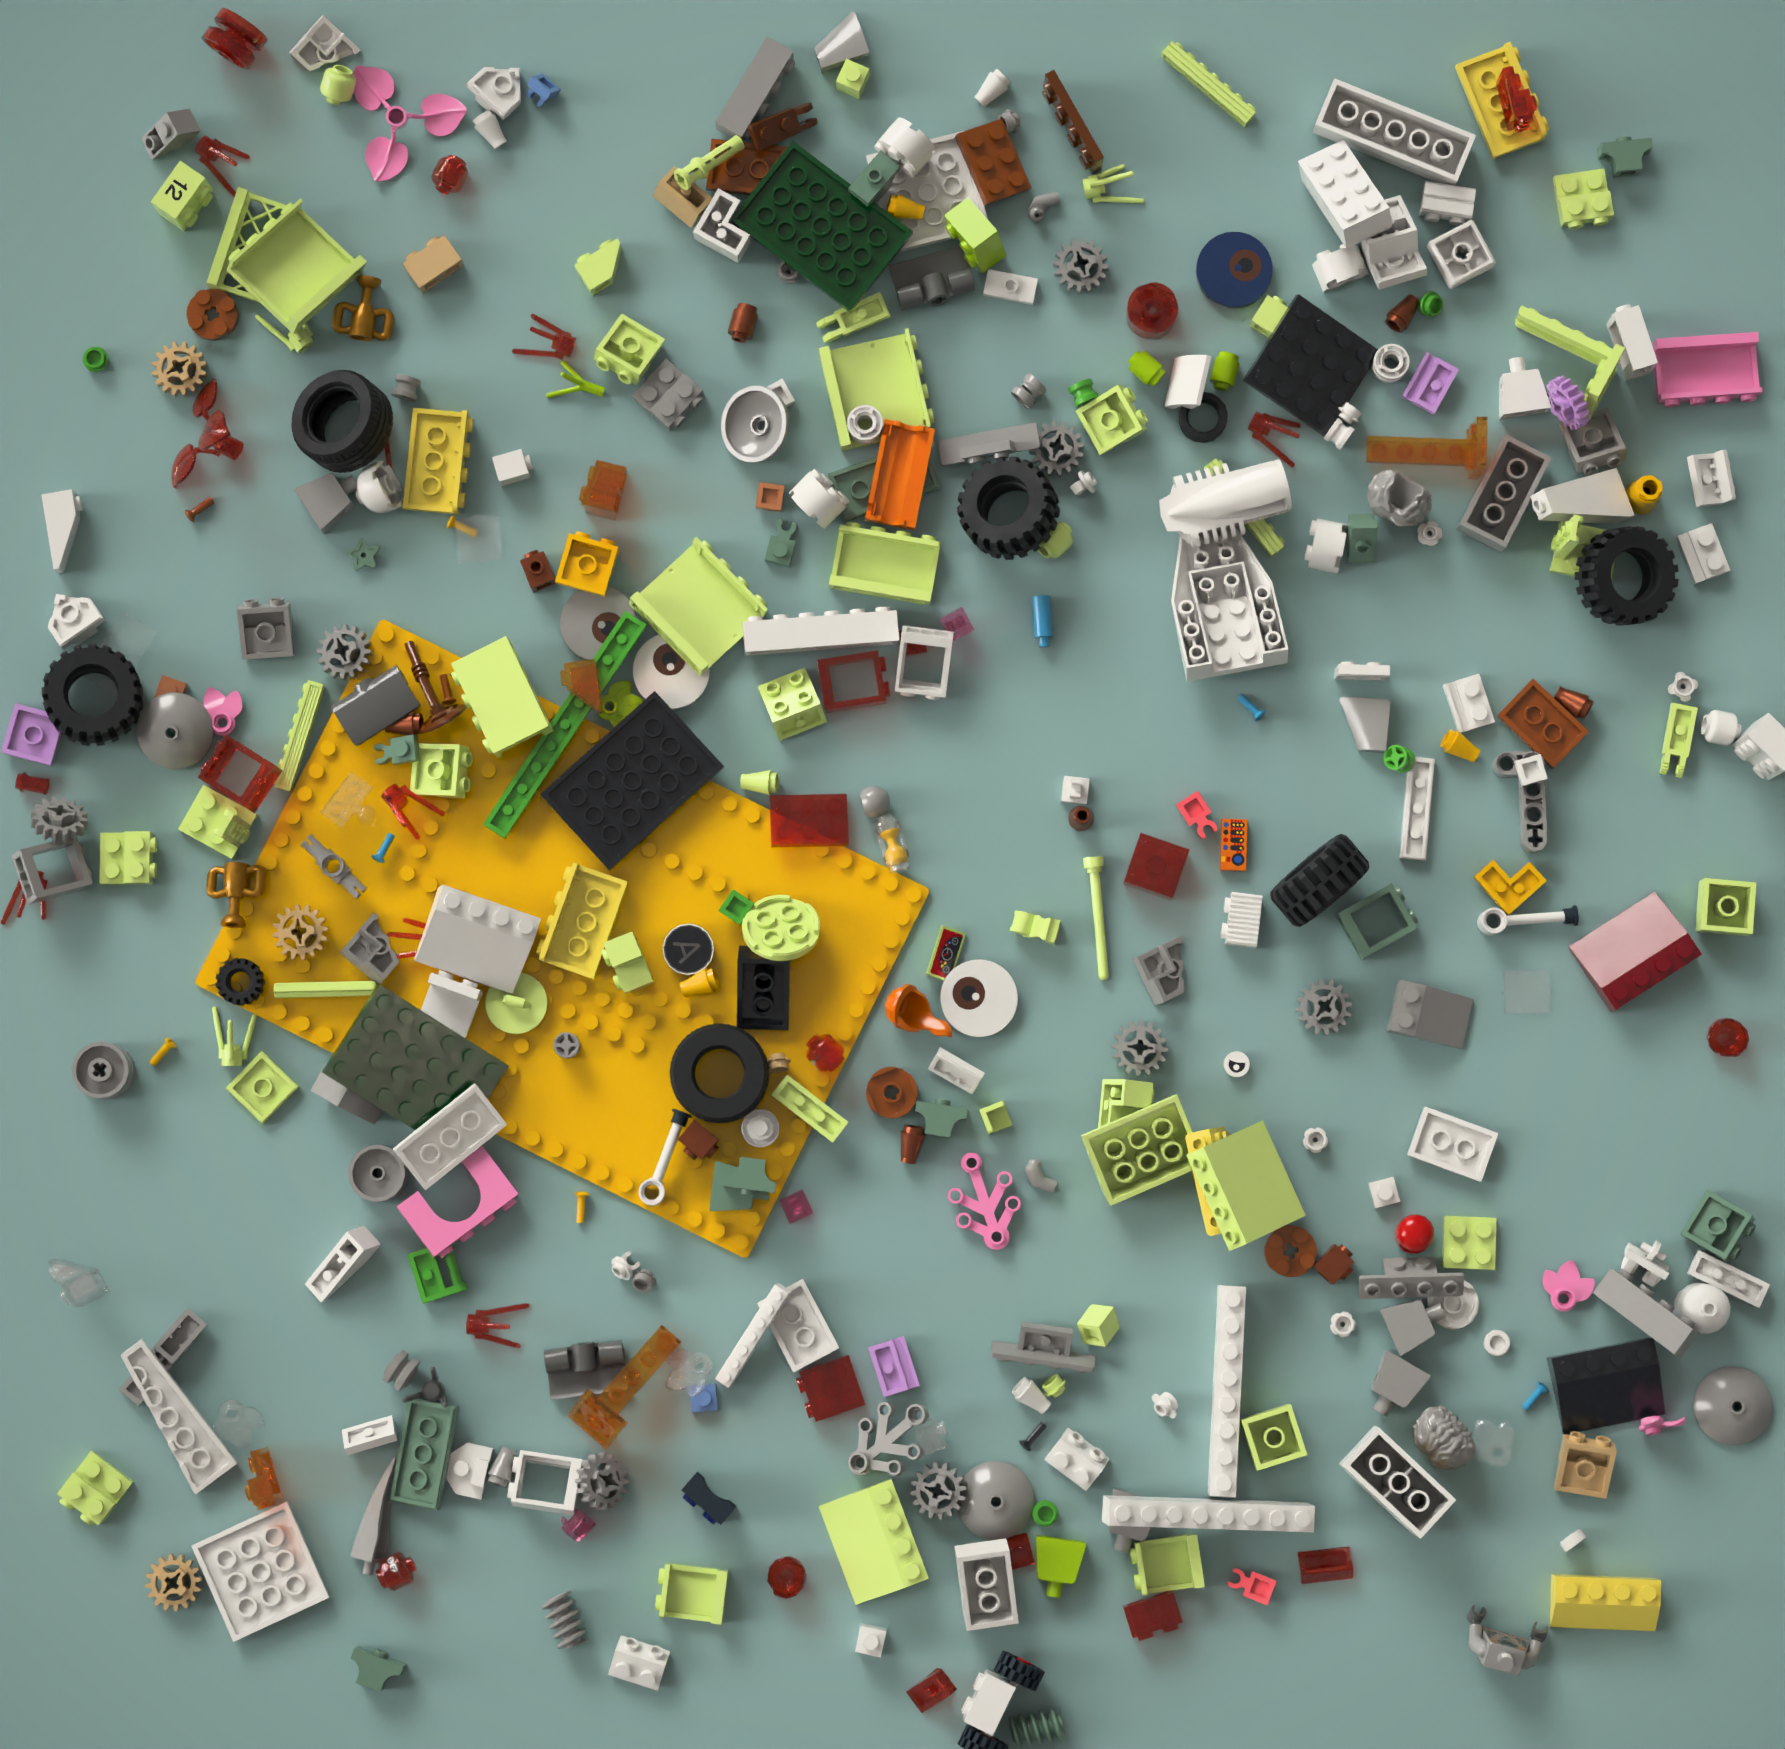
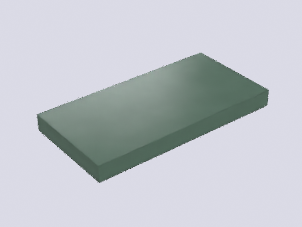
(856, 484)
(424, 1454)

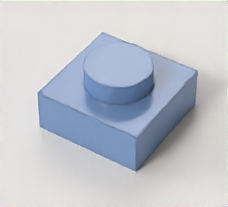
(705, 1400)

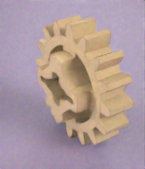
(188, 364)
(289, 933)
(183, 1588)

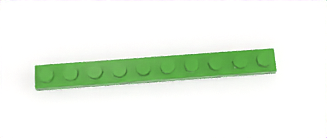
(565, 726)

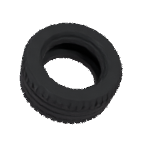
(362, 442)

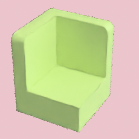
(995, 1117)
(1098, 1325)

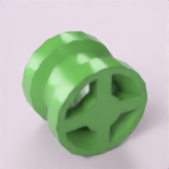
(1083, 392)
(1394, 755)

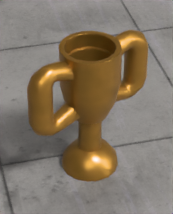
(363, 315)
(235, 888)

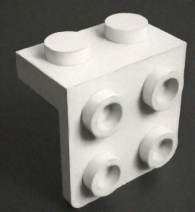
(452, 1001)

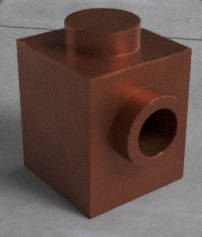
(537, 570)
(698, 1141)
(1334, 1264)

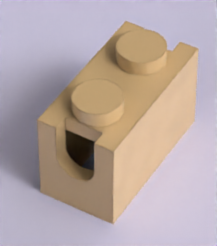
(683, 203)
(432, 263)

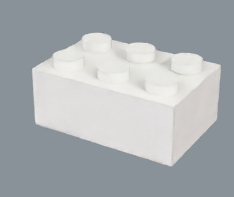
(1763, 746)
(986, 1584)

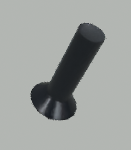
(1026, 1444)

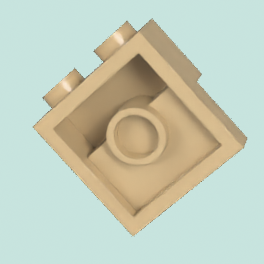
(1585, 1465)

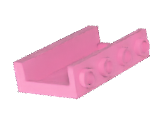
(1706, 369)

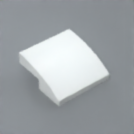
(1187, 381)

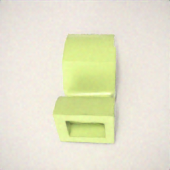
(1035, 926)

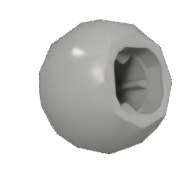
(874, 801)

